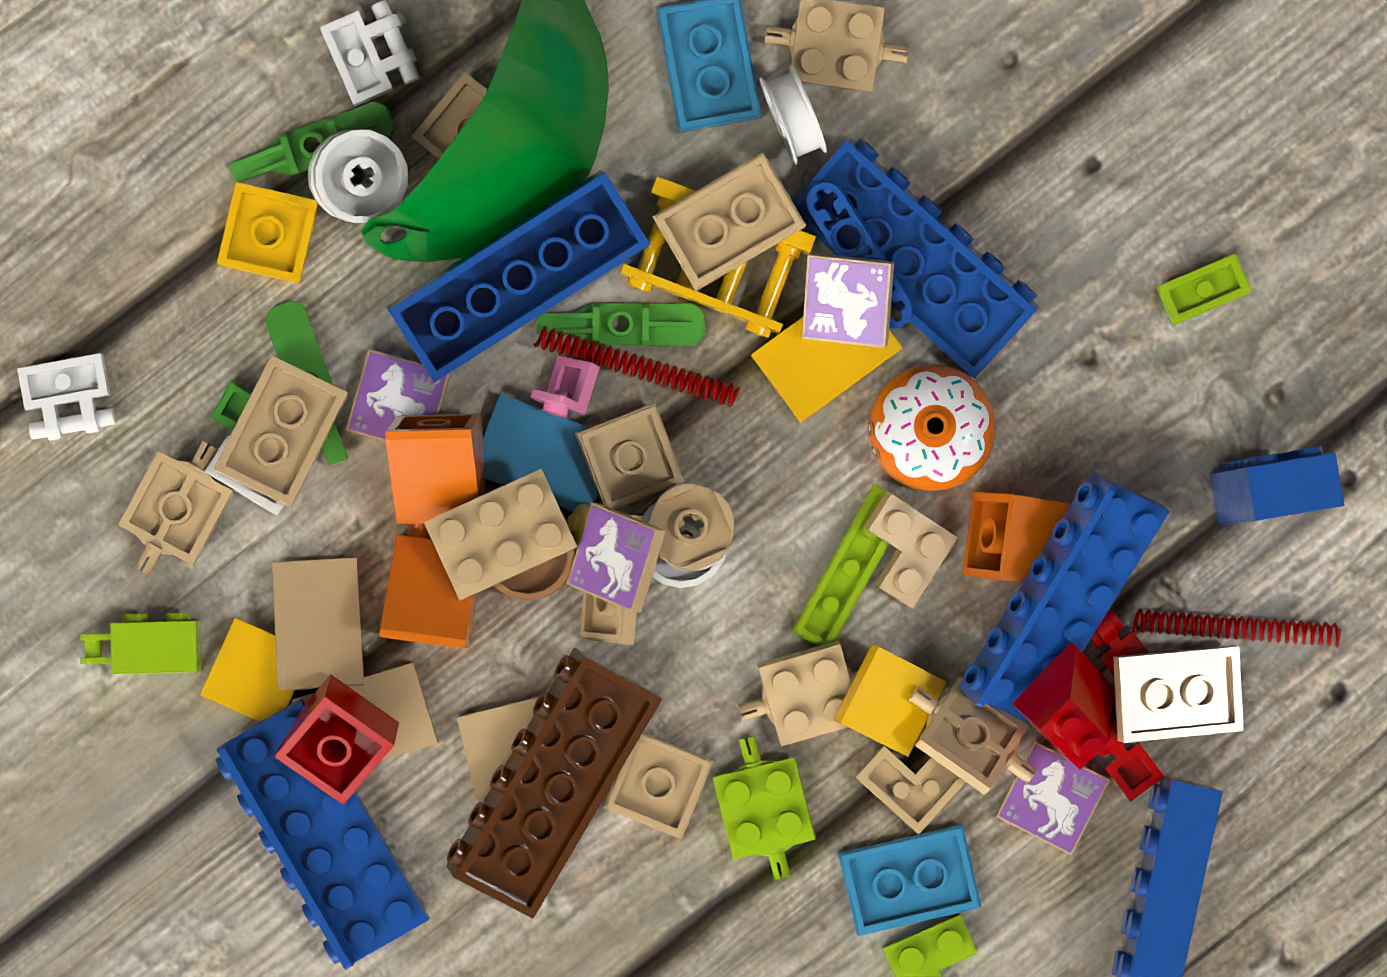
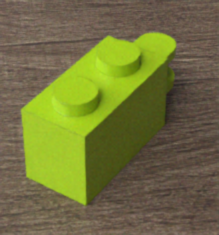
(148, 646)

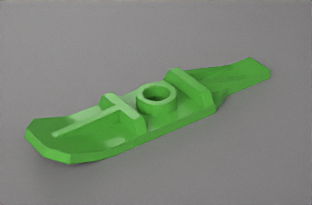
(287, 150)
(648, 324)
(298, 346)

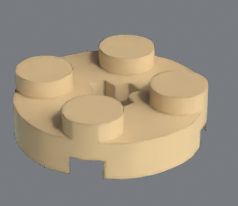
(700, 504)

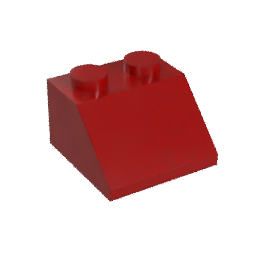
(1070, 706)
(337, 739)

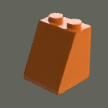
(434, 464)
(1008, 534)
(421, 597)

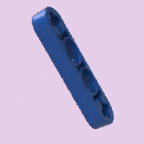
(867, 247)

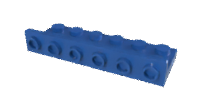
(955, 290)
(1065, 590)
(326, 847)

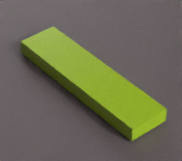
(843, 577)

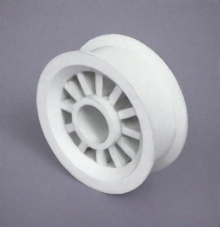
(793, 114)

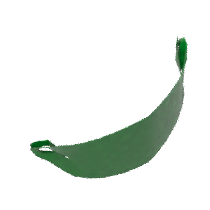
(521, 144)

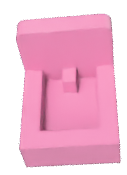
(568, 387)

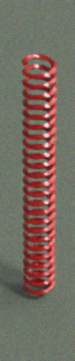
(639, 366)
(1228, 622)

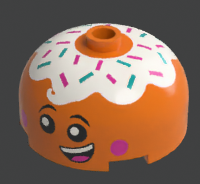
(901, 435)

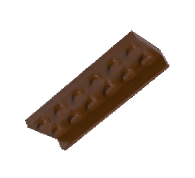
(551, 783)

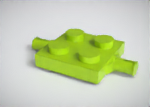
(764, 807)

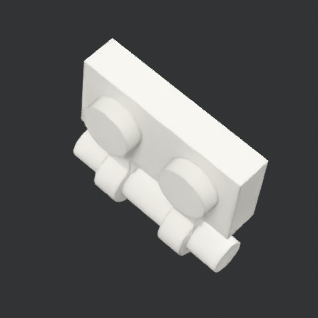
(357, 58)
(64, 383)

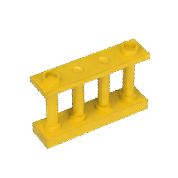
(758, 323)

